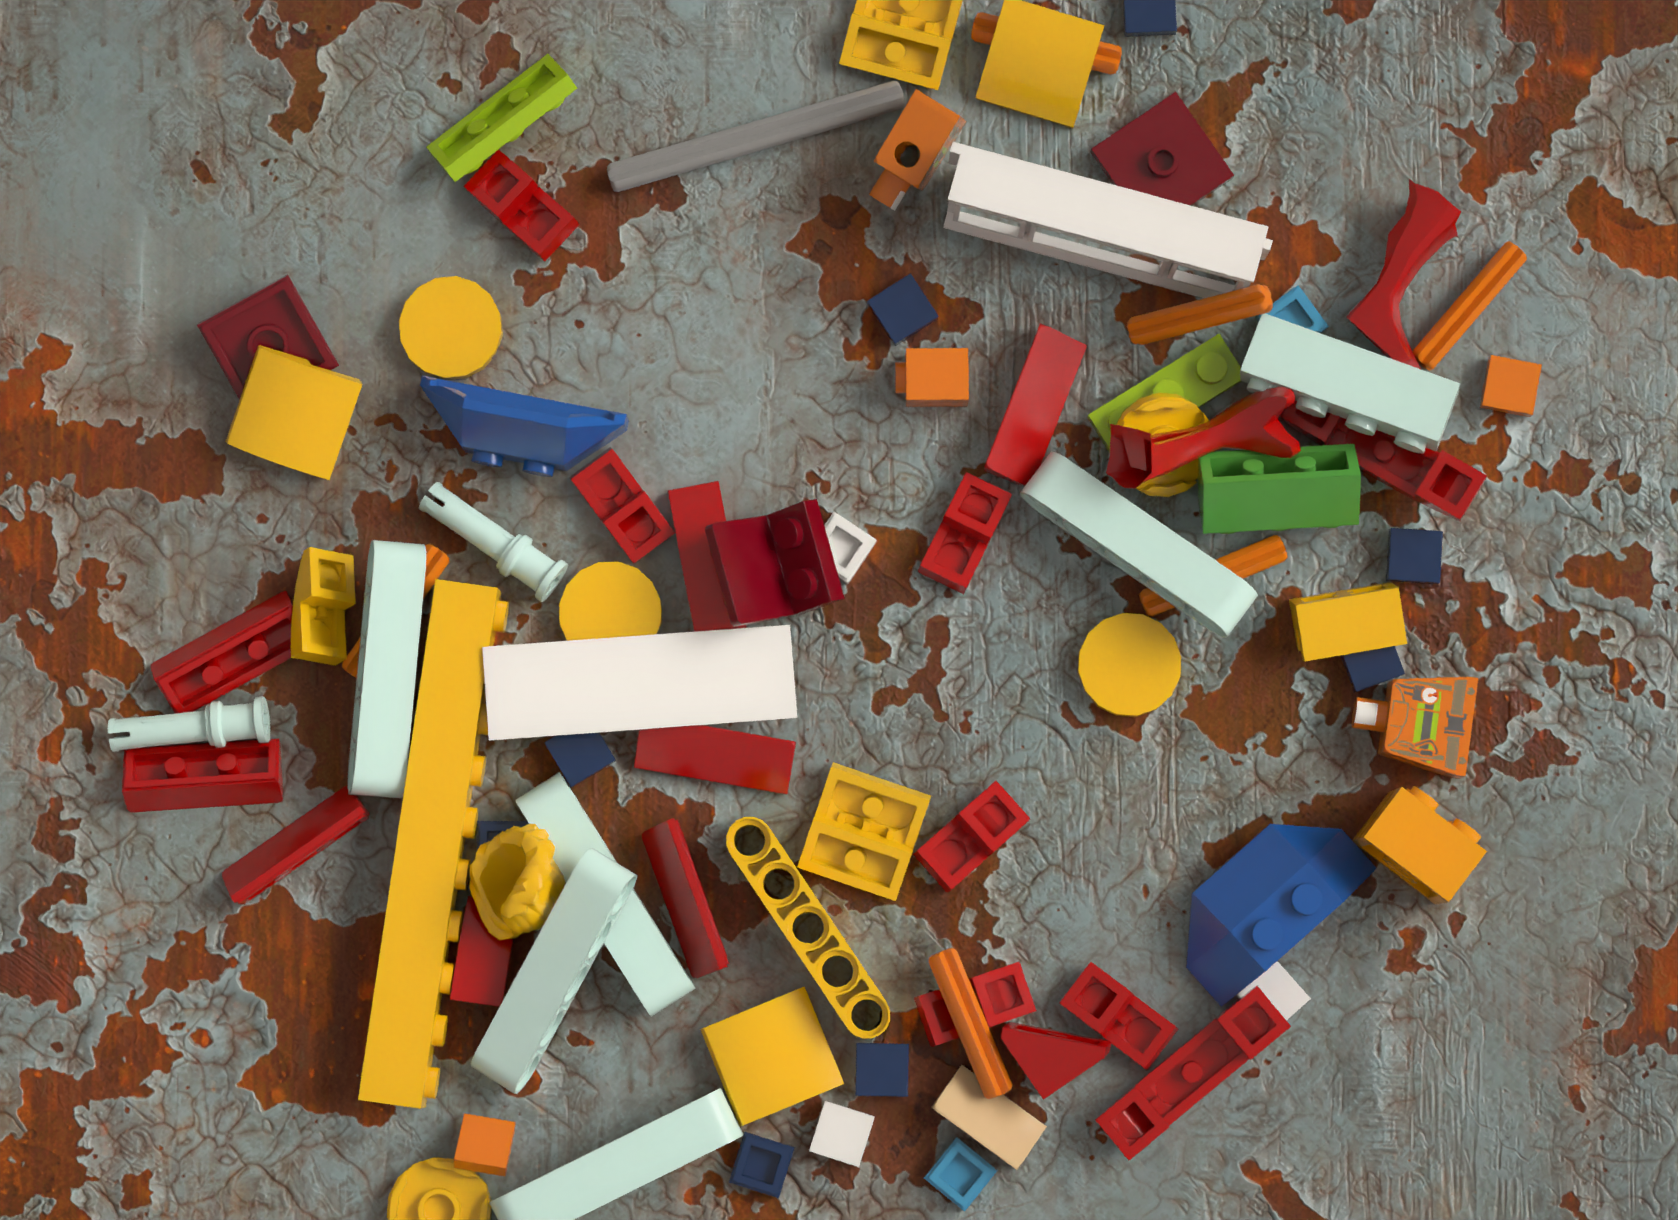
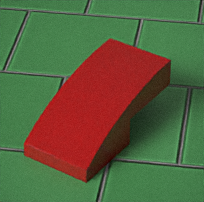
(521, 205)
(622, 505)
(964, 533)
(971, 836)
(480, 962)
(1000, 993)
(1118, 1016)

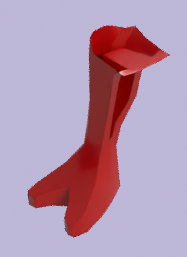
(1410, 244)
(1244, 425)

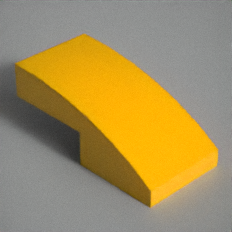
(321, 595)

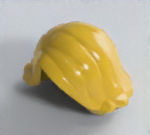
(515, 881)

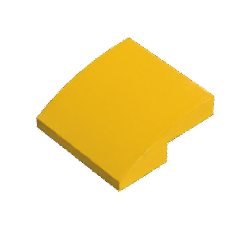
(902, 38)
(1039, 62)
(293, 412)
(864, 831)
(772, 1056)

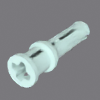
(514, 554)
(215, 724)

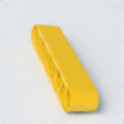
(803, 901)

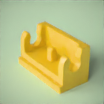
(1348, 621)

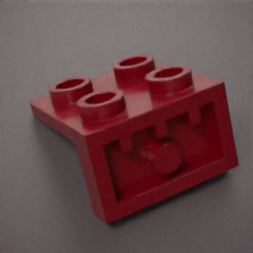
(774, 564)

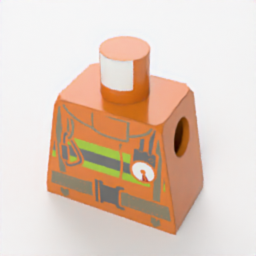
(922, 125)
(1423, 722)

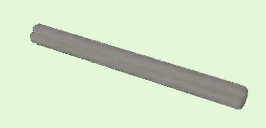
(756, 136)

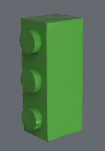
(1277, 494)

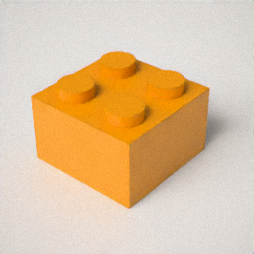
(1420, 844)

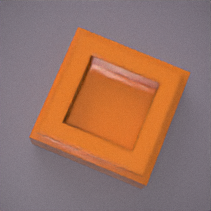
(1510, 386)
(484, 1144)

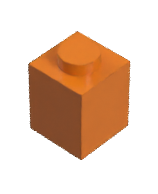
(934, 377)

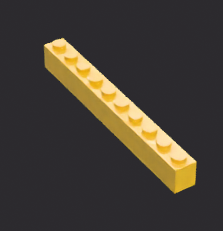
(430, 848)

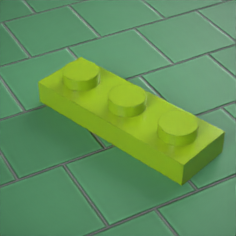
(501, 118)
(1195, 376)

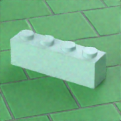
(1350, 383)

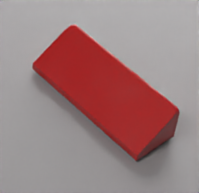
(1035, 406)
(226, 655)
(717, 756)
(202, 776)
(294, 846)
(685, 898)

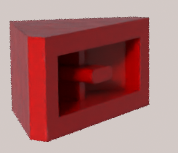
(1052, 1056)

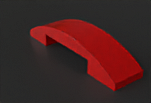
(1426, 477)
(691, 512)
(1192, 1072)

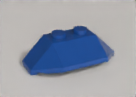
(521, 427)
(1268, 903)

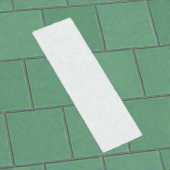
(639, 682)

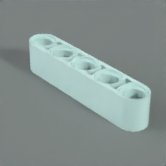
(1139, 544)
(386, 669)
(634, 938)
(553, 970)
(624, 1163)

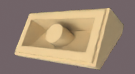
(992, 1122)

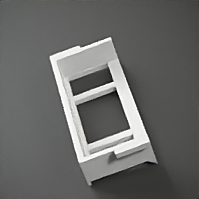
(1104, 216)

